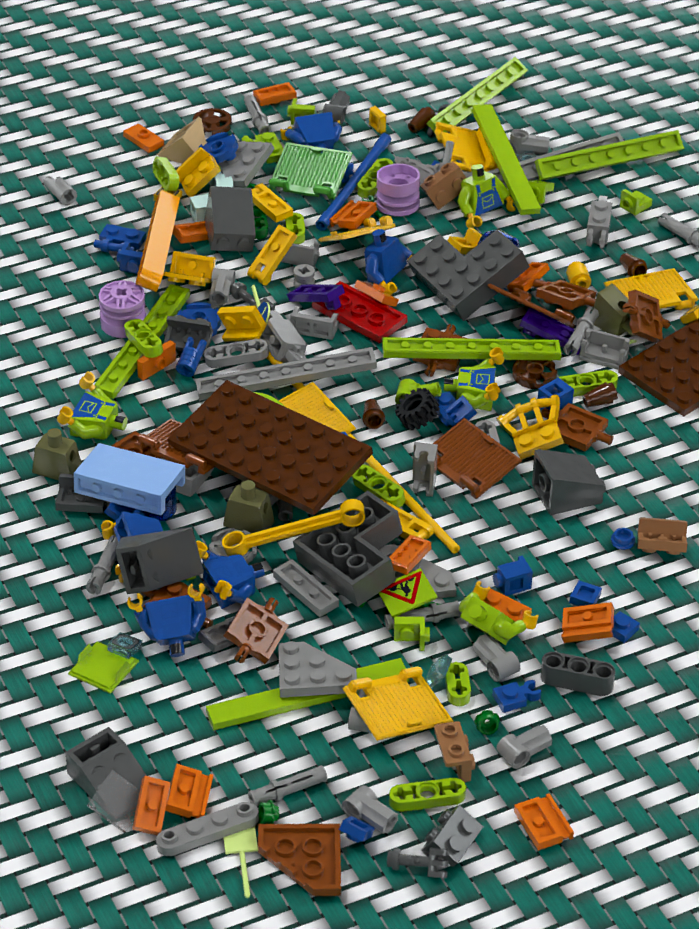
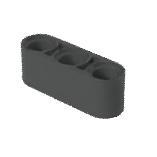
(577, 673)

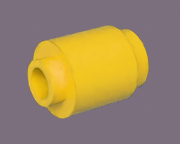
(578, 274)

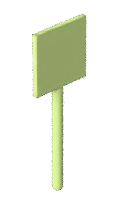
(240, 843)

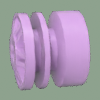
(398, 189)
(118, 304)

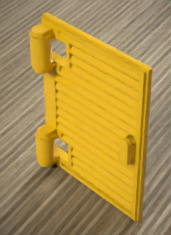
(465, 147)
(369, 227)
(663, 285)
(317, 406)
(394, 706)

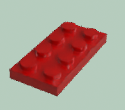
(364, 314)

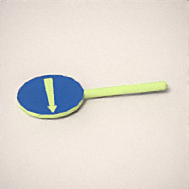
(264, 308)

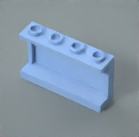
(128, 478)

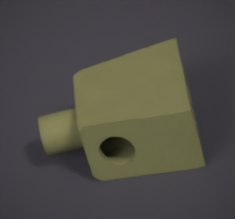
(611, 314)
(55, 455)
(248, 509)

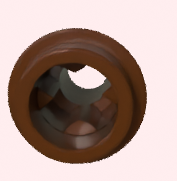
(420, 119)
(633, 265)
(600, 395)
(373, 415)

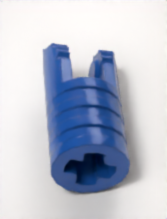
(190, 357)

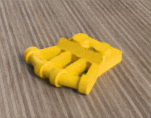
(538, 436)

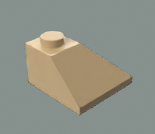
(184, 142)

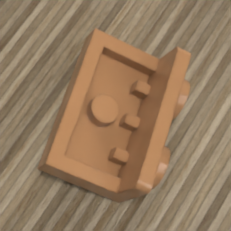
(444, 184)
(662, 535)
(455, 748)

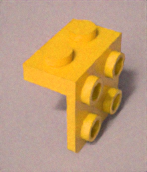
(191, 267)

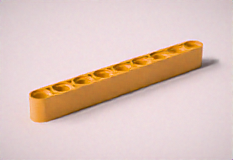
(157, 241)

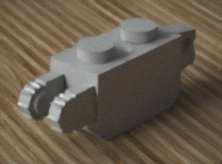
(599, 222)
(283, 339)

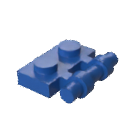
(113, 238)

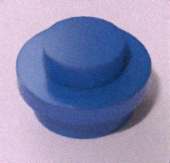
(623, 538)

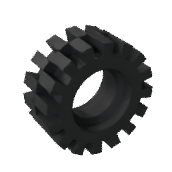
(417, 409)

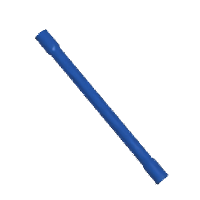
(379, 147)

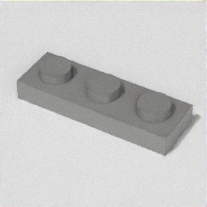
(305, 588)

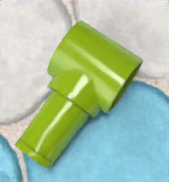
(407, 385)

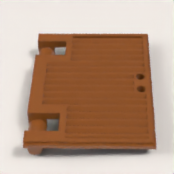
(524, 298)
(159, 446)
(471, 456)

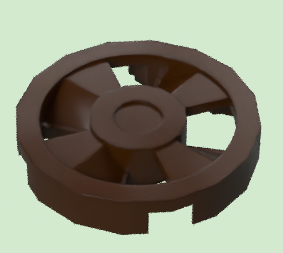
(211, 122)
(528, 371)

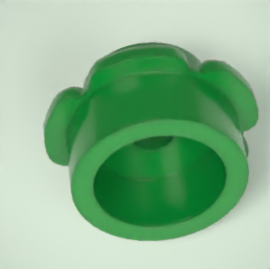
(487, 727)
(268, 812)

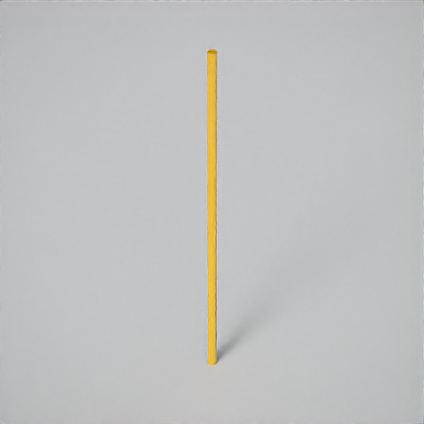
(410, 502)

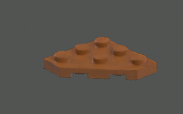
(305, 854)

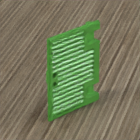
(310, 170)

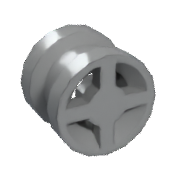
(304, 275)

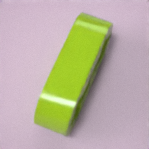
(298, 228)
(462, 684)

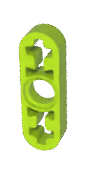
(165, 174)
(367, 180)
(143, 338)
(594, 378)
(374, 477)
(435, 786)

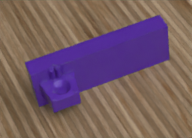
(316, 293)
(546, 327)

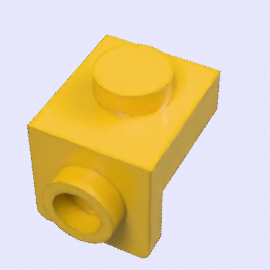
(466, 243)

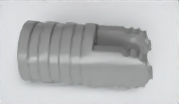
(61, 190)

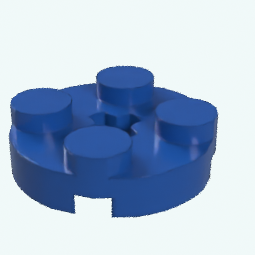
(221, 146)
(204, 311)

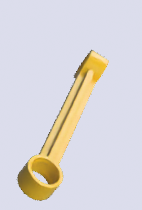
(294, 528)

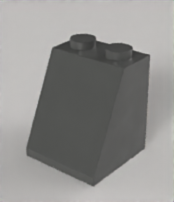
(230, 219)
(565, 481)

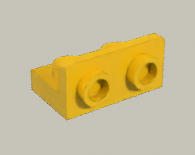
(197, 171)
(241, 323)

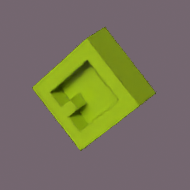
(298, 110)
(540, 189)
(634, 202)
(411, 629)

